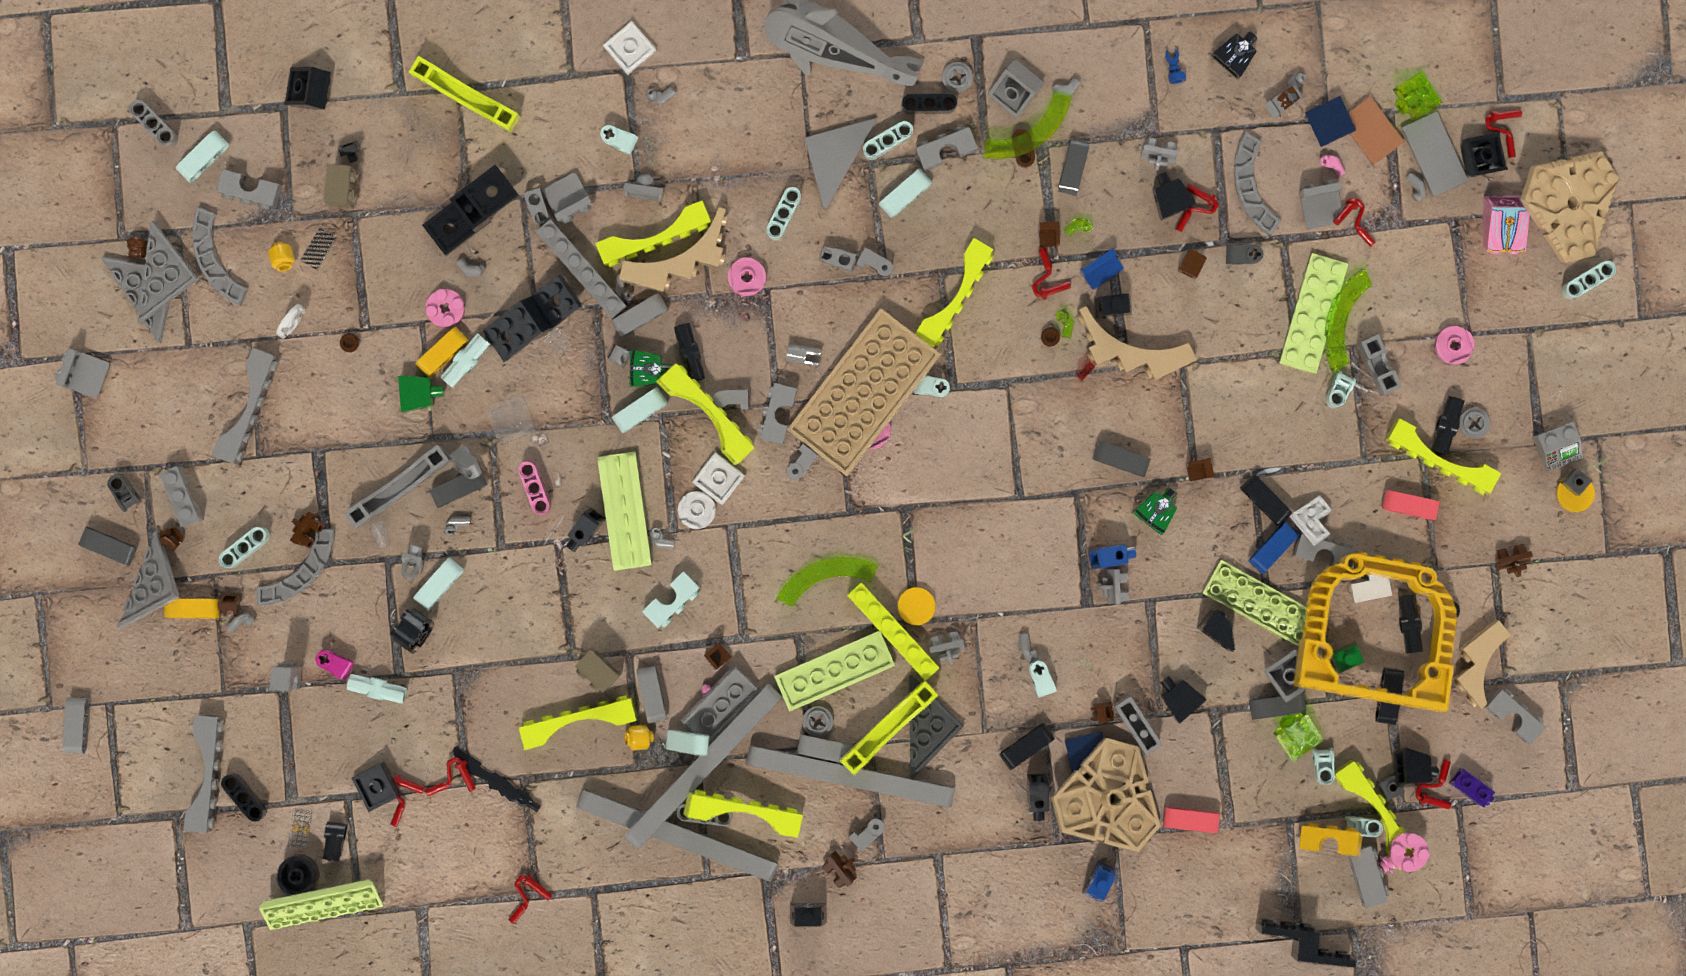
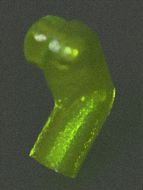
(1079, 224)
(1067, 321)

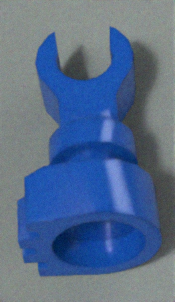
(1175, 76)

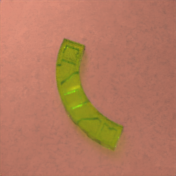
(1032, 138)
(1338, 316)
(823, 570)

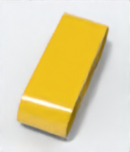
(442, 352)
(192, 608)

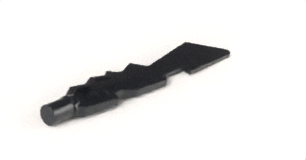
(496, 782)

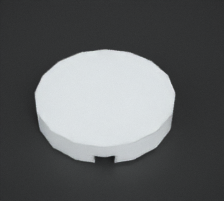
(290, 321)
(696, 510)

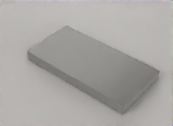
(1434, 154)
(721, 704)

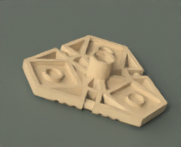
(1569, 197)
(1085, 804)

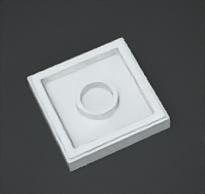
(629, 48)
(718, 478)

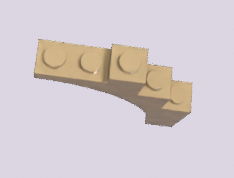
(704, 252)
(1106, 347)

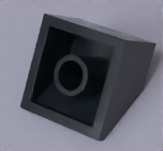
(307, 88)
(1218, 629)

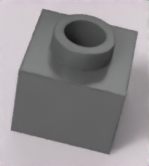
(1570, 482)
(1384, 785)

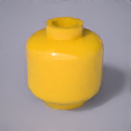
(281, 256)
(638, 737)

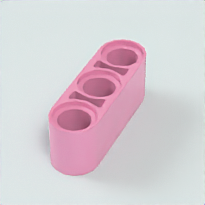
(528, 481)

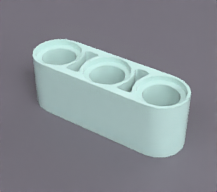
(894, 133)
(202, 156)
(905, 193)
(782, 223)
(1597, 278)
(639, 410)
(253, 545)
(438, 584)
(687, 742)

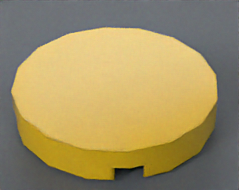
(1573, 503)
(916, 606)

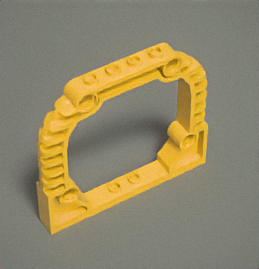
(1318, 674)

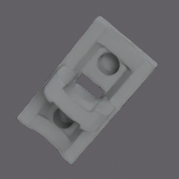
(412, 559)

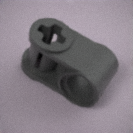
(1239, 254)
(124, 493)

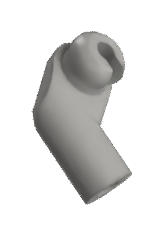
(1297, 79)
(660, 97)
(1419, 187)
(470, 270)
(659, 540)
(238, 620)

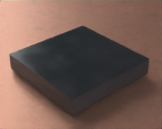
(376, 786)

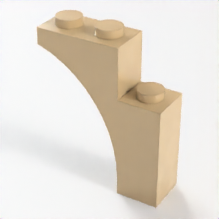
(1478, 653)

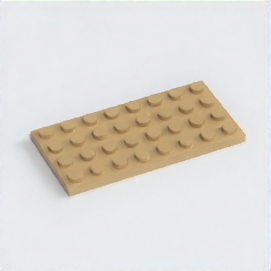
(864, 392)

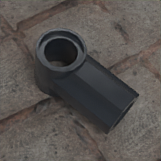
(335, 835)

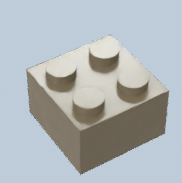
(340, 186)
(597, 670)

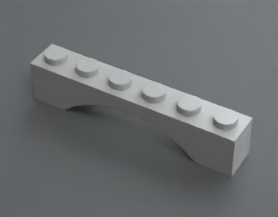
(581, 269)
(231, 444)
(398, 487)
(207, 734)

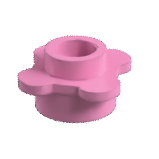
(1386, 864)

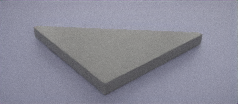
(833, 155)
(164, 274)
(130, 278)
(152, 586)

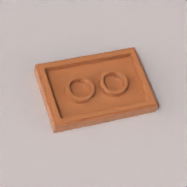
(1374, 131)

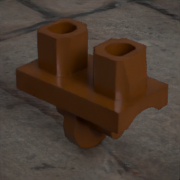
(304, 528)
(1514, 563)
(842, 867)

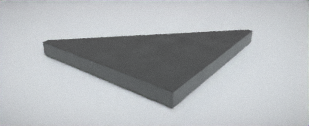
(929, 731)

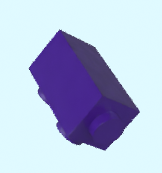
(1472, 788)

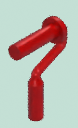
(1493, 117)
(1203, 195)
(1353, 204)
(1048, 267)
(444, 785)
(1423, 798)
(400, 808)
(534, 885)

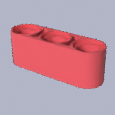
(1410, 505)
(1191, 820)

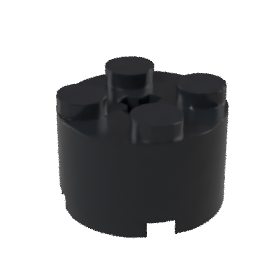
(412, 630)
(288, 869)

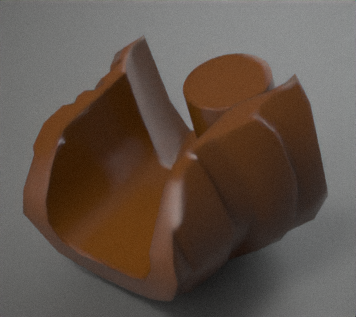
(137, 247)
(171, 538)

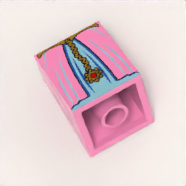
(1504, 224)

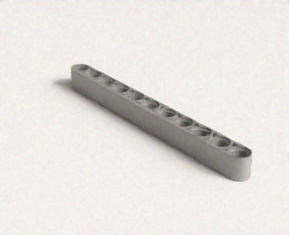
(702, 766)
(838, 774)
(680, 836)

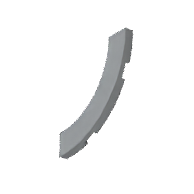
(1246, 187)
(208, 261)
(304, 575)

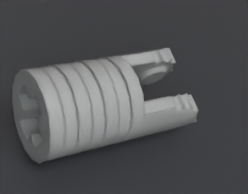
(798, 354)

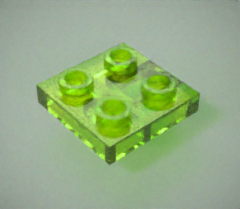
(1416, 96)
(1297, 735)

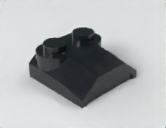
(1483, 155)

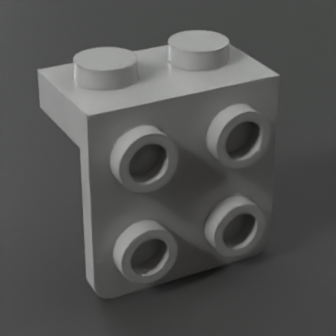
(567, 198)
(1320, 204)
(82, 373)

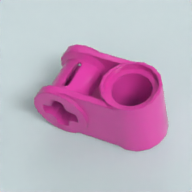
(336, 666)

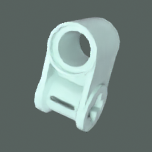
(622, 139)
(1341, 386)
(928, 387)
(1042, 681)
(1323, 763)
(1362, 825)

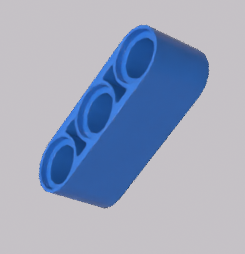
(1273, 547)

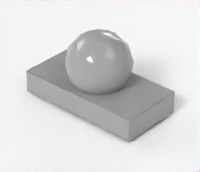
(644, 189)

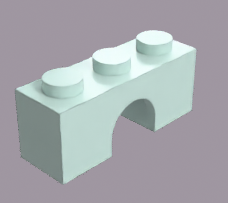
(660, 613)

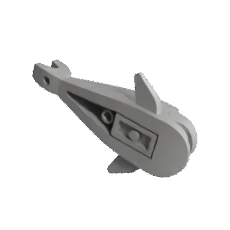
(826, 39)

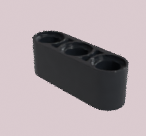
(920, 108)
(1266, 500)
(1392, 681)
(1026, 746)
(234, 794)

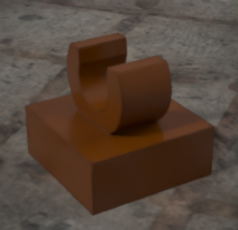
(229, 602)
(1104, 711)

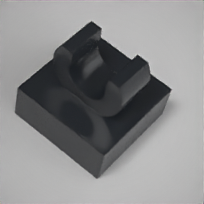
(350, 150)

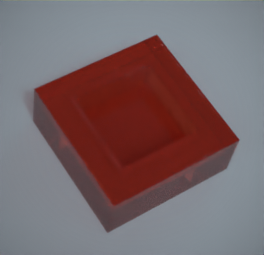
(1085, 371)

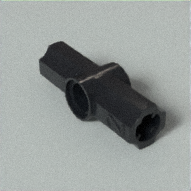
(689, 351)
(1447, 425)
(1410, 623)

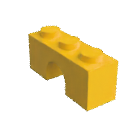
(1348, 841)

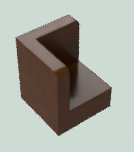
(1049, 234)
(1192, 264)
(1200, 469)
(717, 656)

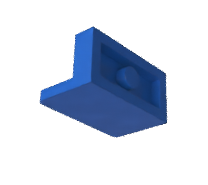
(1102, 269)

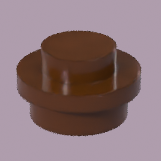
(1050, 337)
(349, 342)

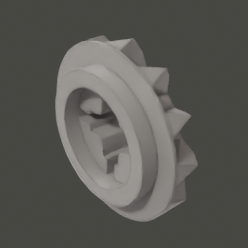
(961, 69)
(1483, 423)
(808, 723)

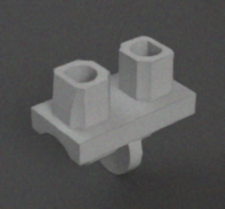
(1158, 155)
(1111, 586)
(947, 650)

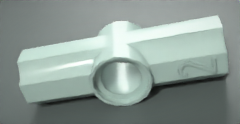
(465, 360)
(376, 688)

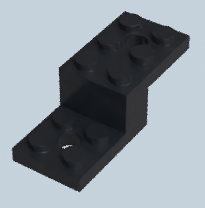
(470, 210)
(532, 318)
(1305, 943)

